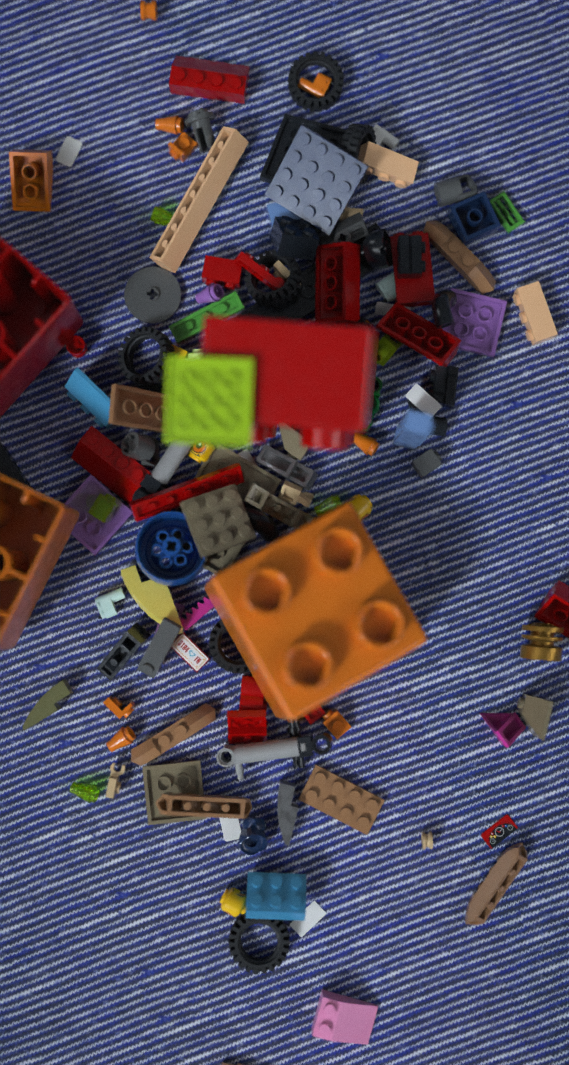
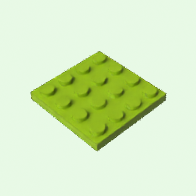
(209, 401)

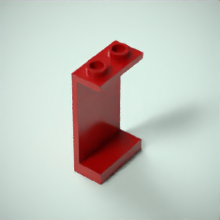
(414, 291)

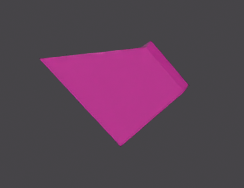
(504, 726)

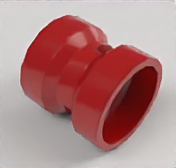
(76, 343)

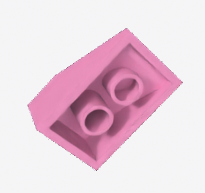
(343, 1019)

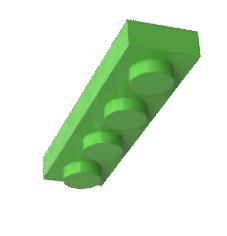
(193, 323)

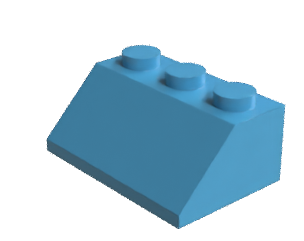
(90, 396)

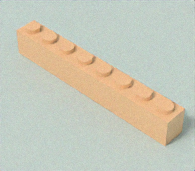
(199, 199)

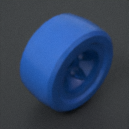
(151, 563)

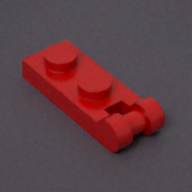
(260, 271)

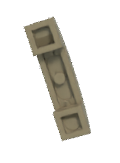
(276, 507)

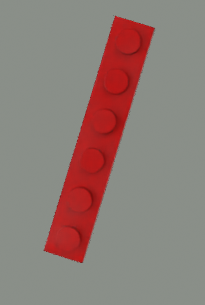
(171, 497)

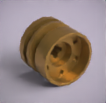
(541, 642)

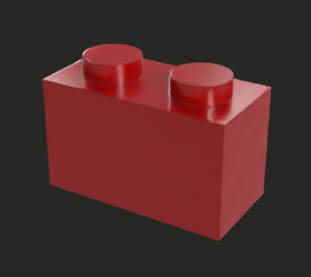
(222, 272)

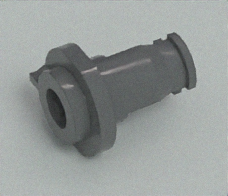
(202, 128)

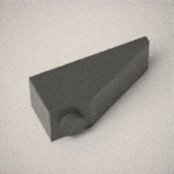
(159, 647)

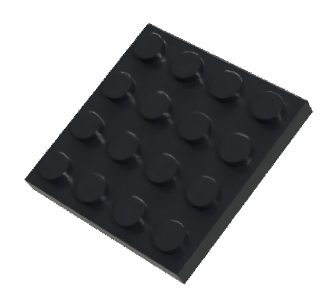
(285, 136)

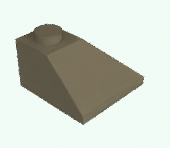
(291, 442)
(535, 713)

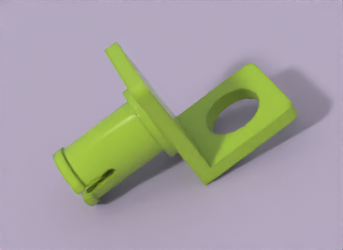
(386, 349)

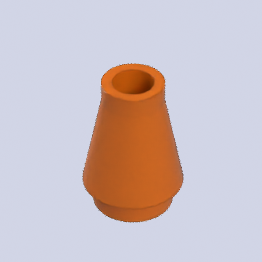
(170, 124)
(366, 444)
(122, 738)

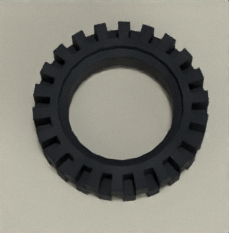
(219, 656)
(253, 963)

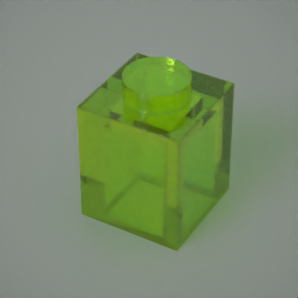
(103, 507)

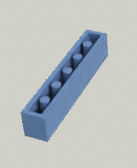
(413, 429)

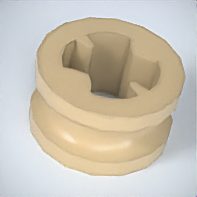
(427, 840)

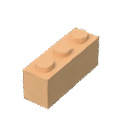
(388, 164)
(534, 313)

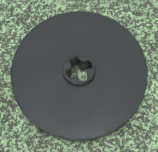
(142, 284)

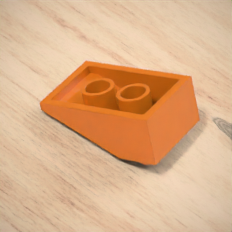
(31, 179)

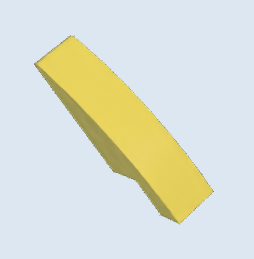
(151, 597)

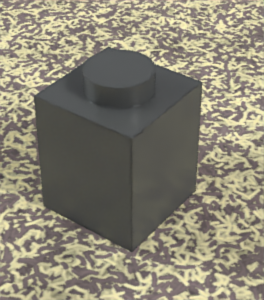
(426, 463)

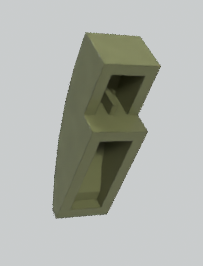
(48, 703)

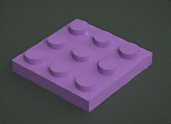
(477, 322)
(88, 529)

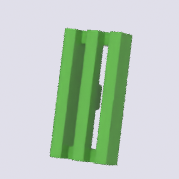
(505, 224)

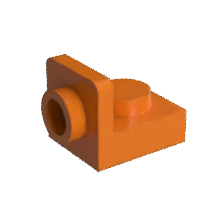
(182, 147)
(115, 706)
(335, 723)

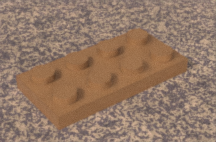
(137, 408)
(341, 799)

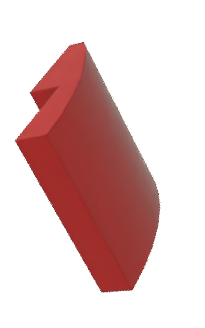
(246, 726)

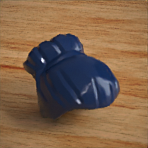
(253, 836)

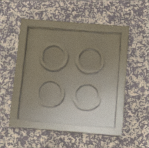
(218, 520)
(171, 778)

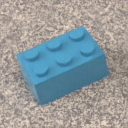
(276, 896)

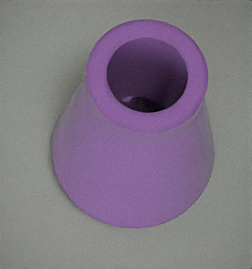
(211, 293)

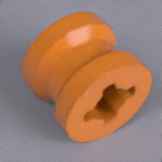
(148, 10)

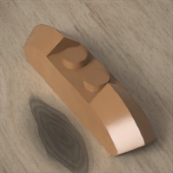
(460, 256)
(173, 734)
(204, 805)
(496, 884)

